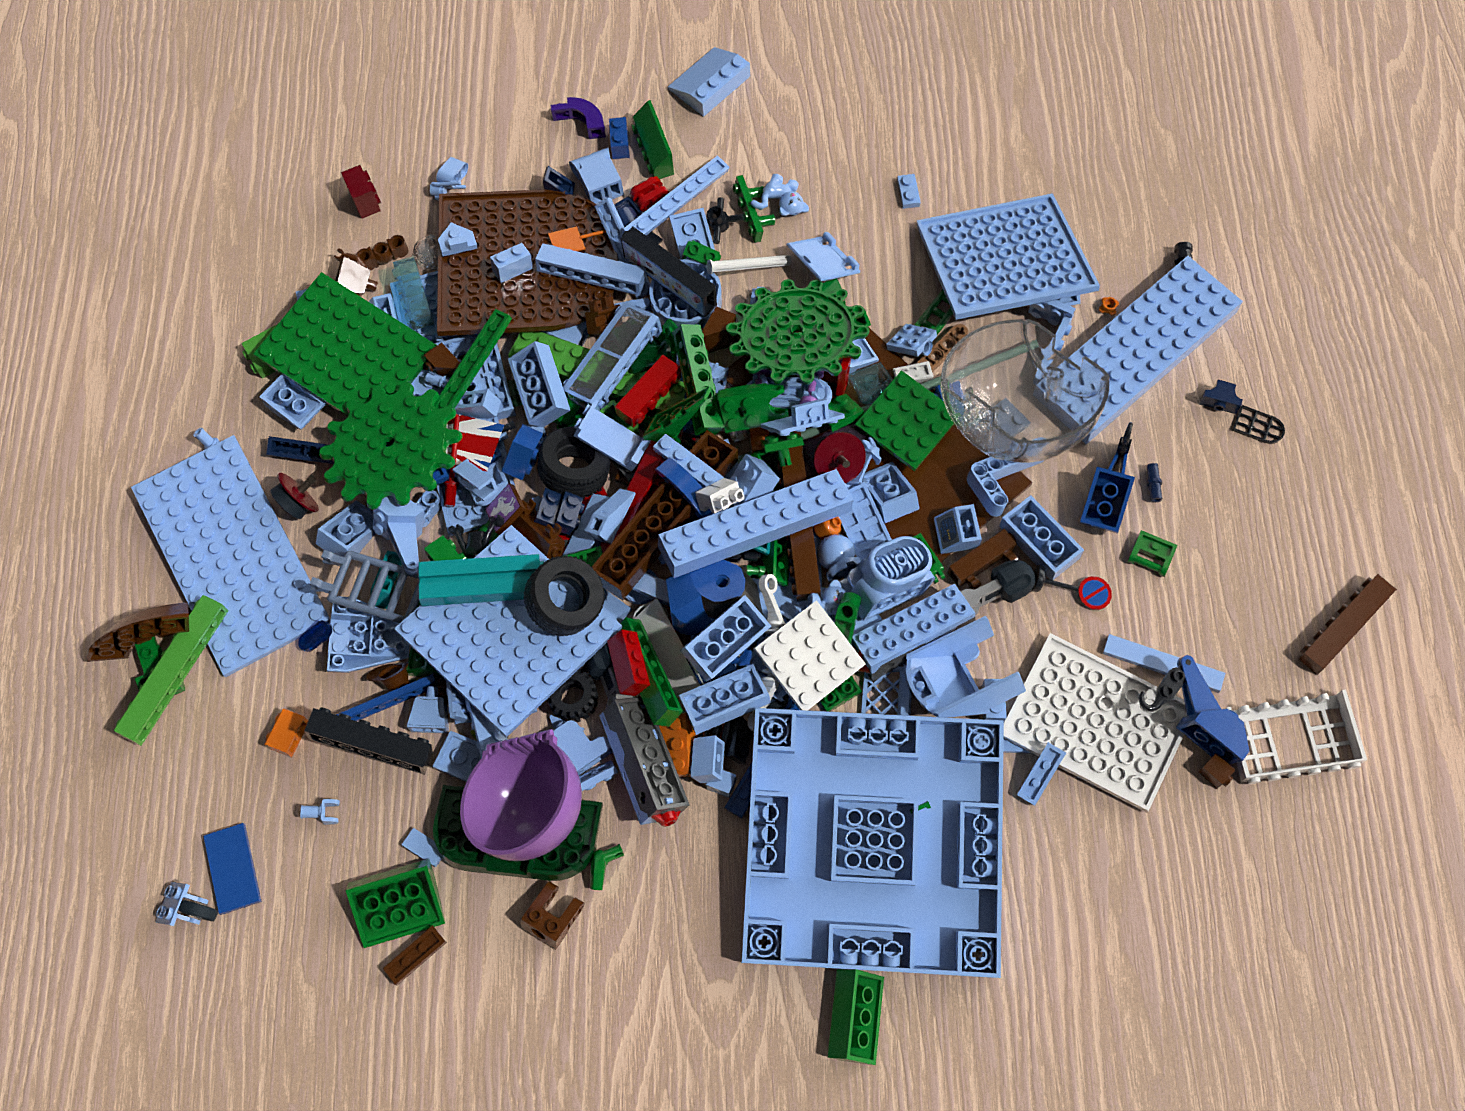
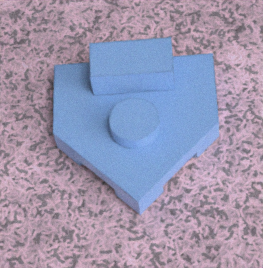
(456, 240)

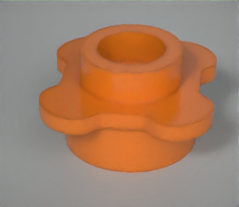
(1109, 301)

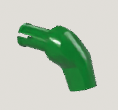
(598, 865)

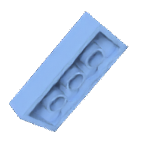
(724, 699)

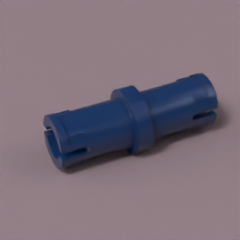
(1154, 482)

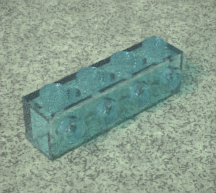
(413, 293)

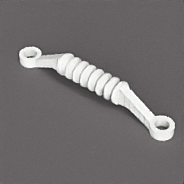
(776, 621)

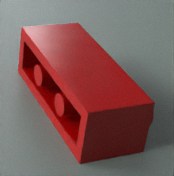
(628, 662)

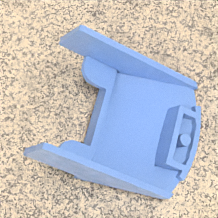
(945, 684)

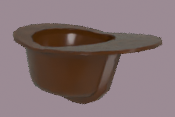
(390, 675)

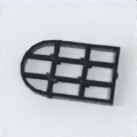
(1251, 427)

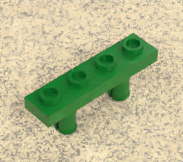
(745, 197)

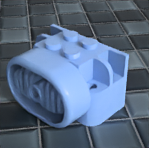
(890, 575)

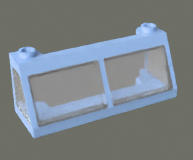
(612, 356)

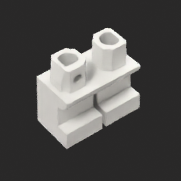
(719, 495)

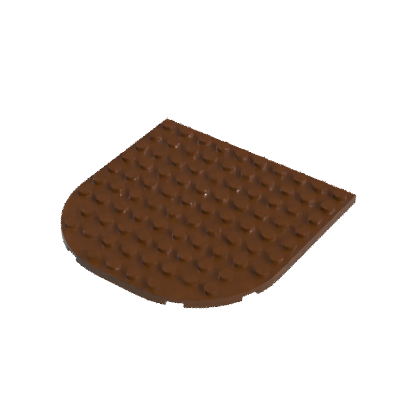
(533, 299)

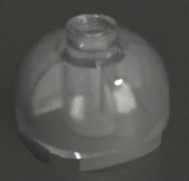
(426, 253)

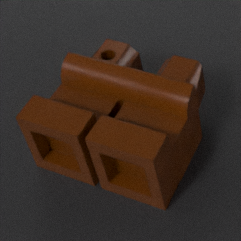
(600, 315)

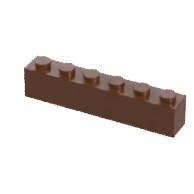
(1347, 624)

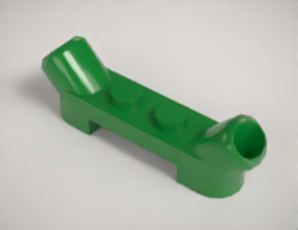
(847, 614)

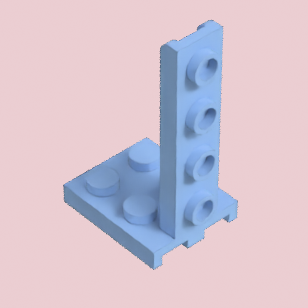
(1056, 314)

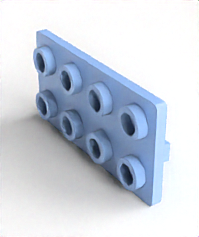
(803, 416)

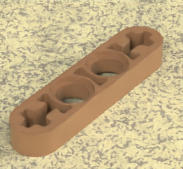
(941, 350)

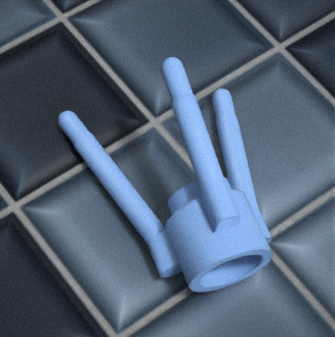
(441, 188)

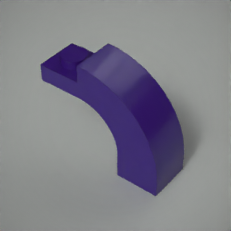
(581, 110)

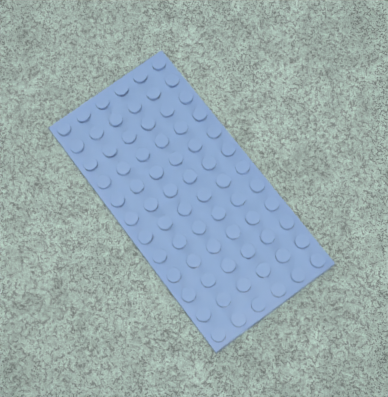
(231, 549)

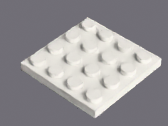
(809, 656)

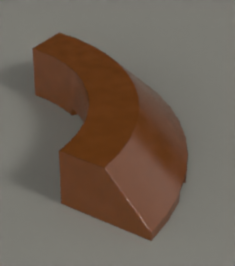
(137, 629)

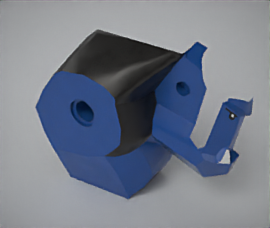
(705, 594)

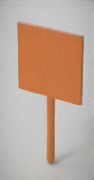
(571, 238)

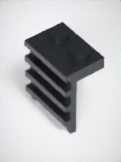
(736, 738)

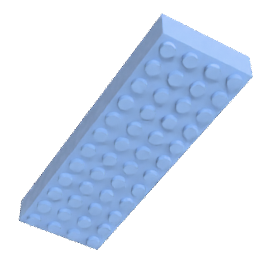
(1156, 334)

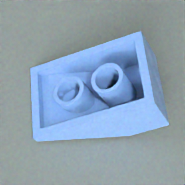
(291, 402)
(891, 492)
(347, 530)

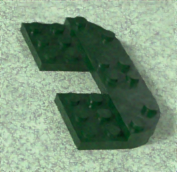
(560, 864)

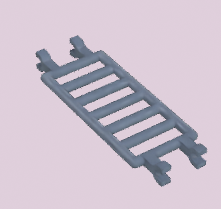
(344, 562)

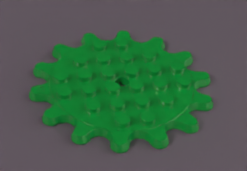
(825, 327)
(394, 470)

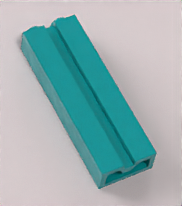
(475, 579)

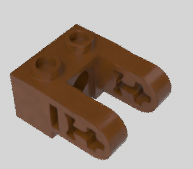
(544, 924)

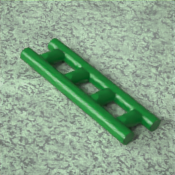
(945, 317)

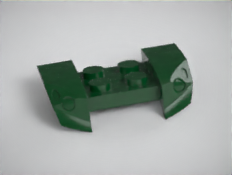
(650, 355)

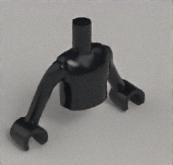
(476, 540)

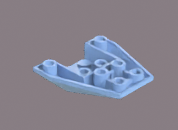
(362, 640)

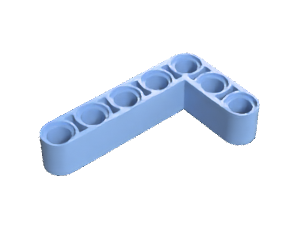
(983, 482)

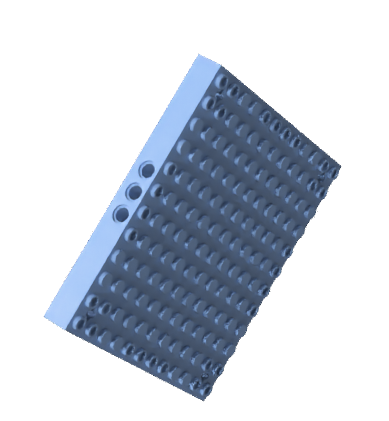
(844, 864)

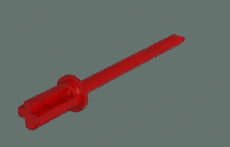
(451, 486)

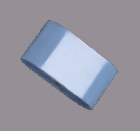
(452, 171)

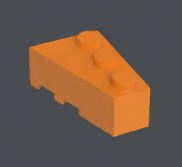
(679, 741)

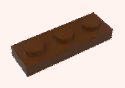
(414, 955)

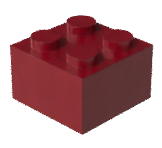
(362, 191)

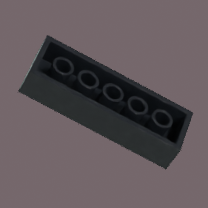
(368, 740)

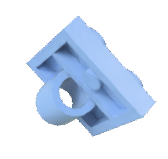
(912, 340)

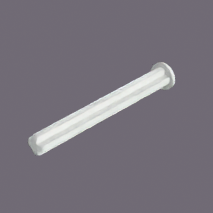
(748, 263)

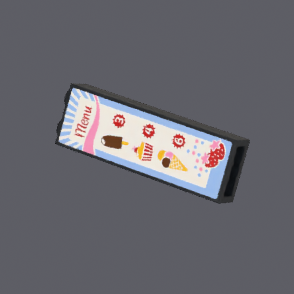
(669, 271)

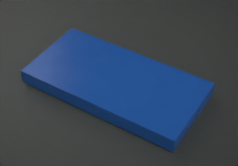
(232, 869)

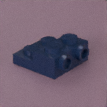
(560, 509)

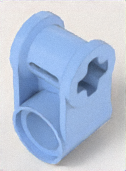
(430, 510)

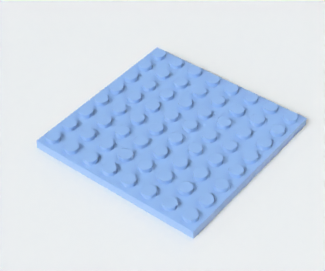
(1006, 256)
(497, 651)

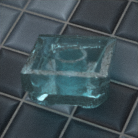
(870, 382)

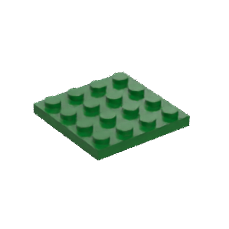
(906, 420)

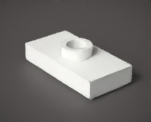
(920, 372)

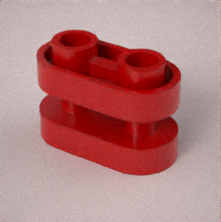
(648, 193)

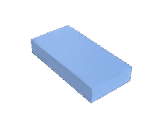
(422, 847)

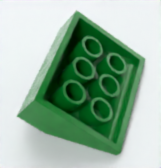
(395, 903)

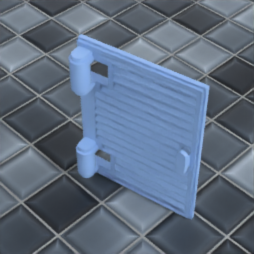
(824, 260)

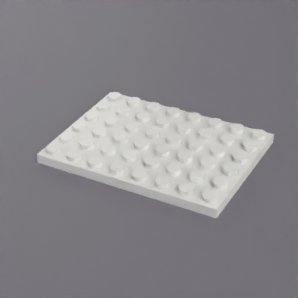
(1098, 721)

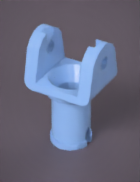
(319, 811)

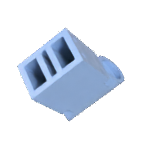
(598, 176)

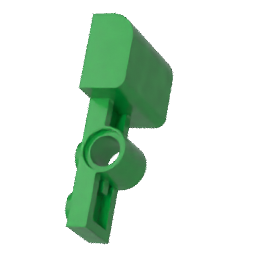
(149, 656)

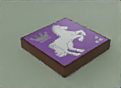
(508, 505)

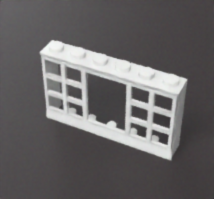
(1301, 706)

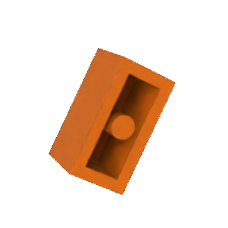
(286, 732)

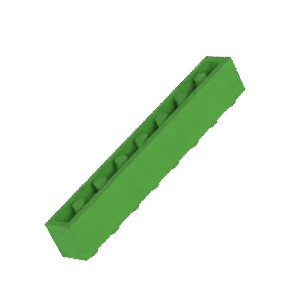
(170, 671)

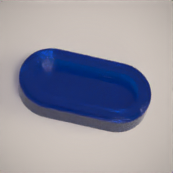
(315, 636)

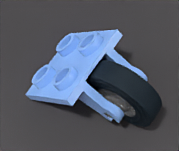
(173, 902)

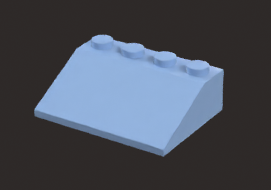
(711, 80)

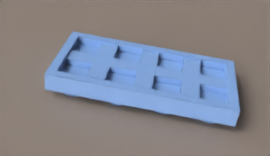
(864, 522)

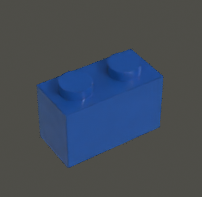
(619, 138)

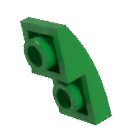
(841, 694)

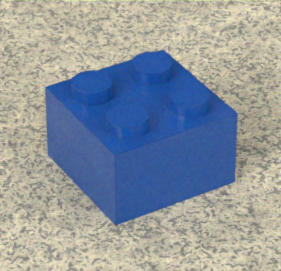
(523, 452)

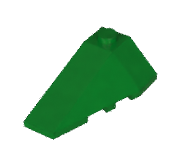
(675, 417)

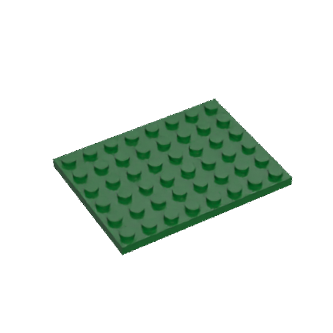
(343, 346)

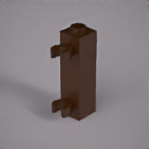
(542, 537)
(982, 558)

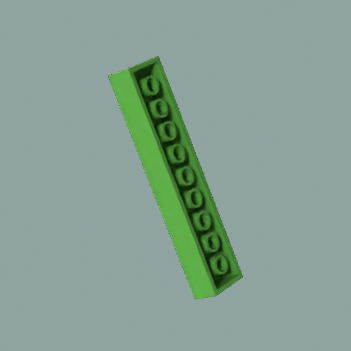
(569, 356)

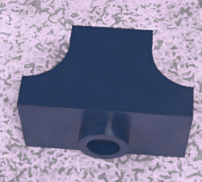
(1222, 397)

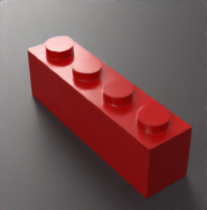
(648, 391)

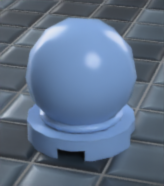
(837, 556)

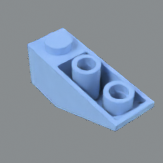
(609, 517)

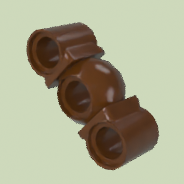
(384, 252)

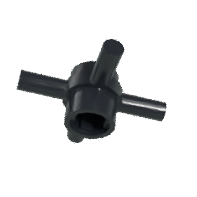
(719, 220)

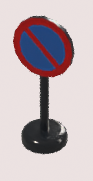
(1092, 591)

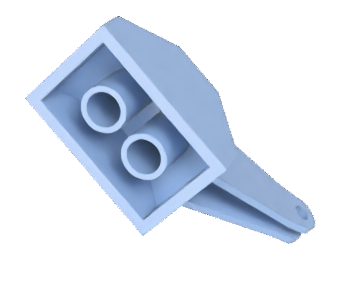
(402, 527)

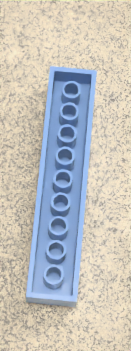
(754, 523)

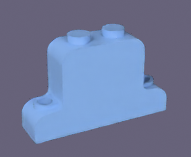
(579, 748)

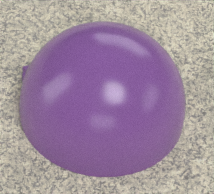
(521, 798)

